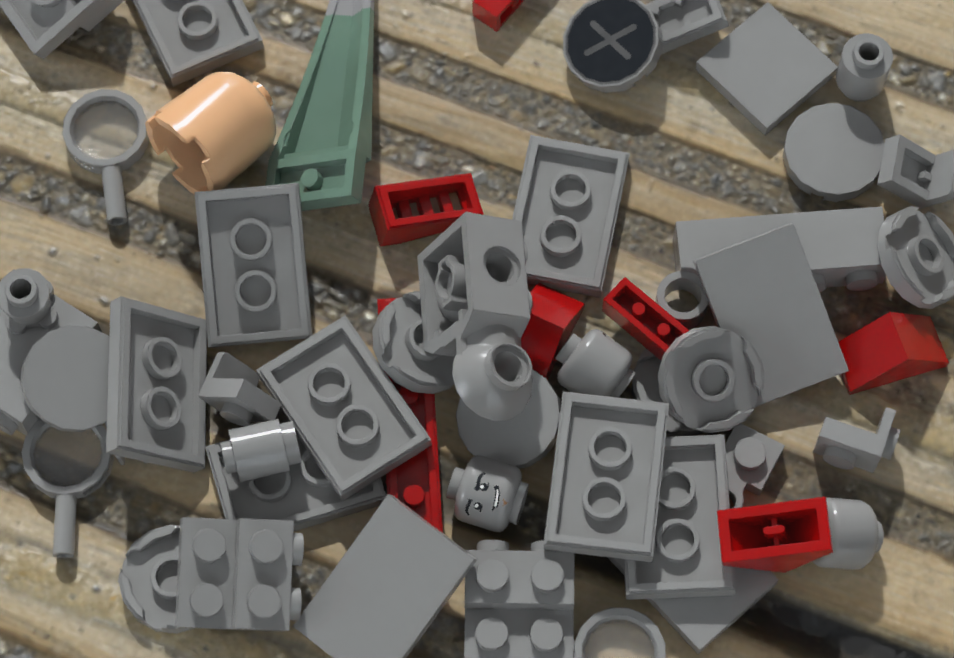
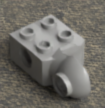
(478, 310)

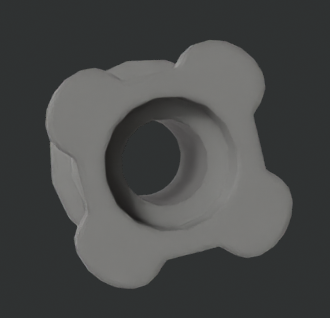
(29, 311)

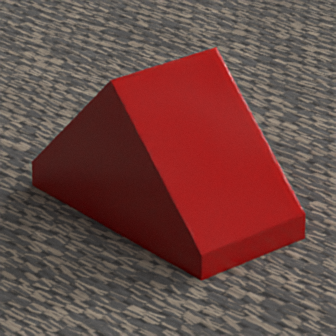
(549, 327)
(891, 351)
(775, 535)

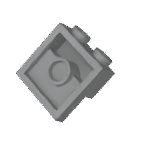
(50, 22)
(237, 574)
(519, 602)

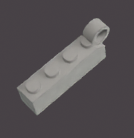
(835, 242)

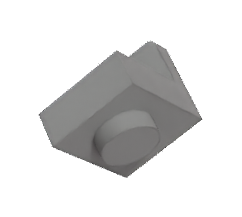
(916, 172)
(234, 392)
(854, 447)

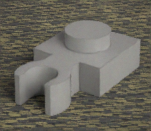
(749, 461)

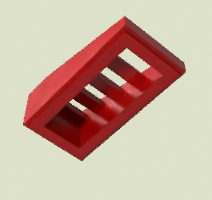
(410, 227)

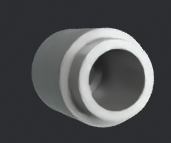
(864, 67)
(261, 449)

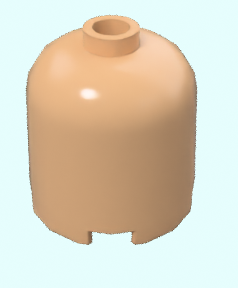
(214, 130)

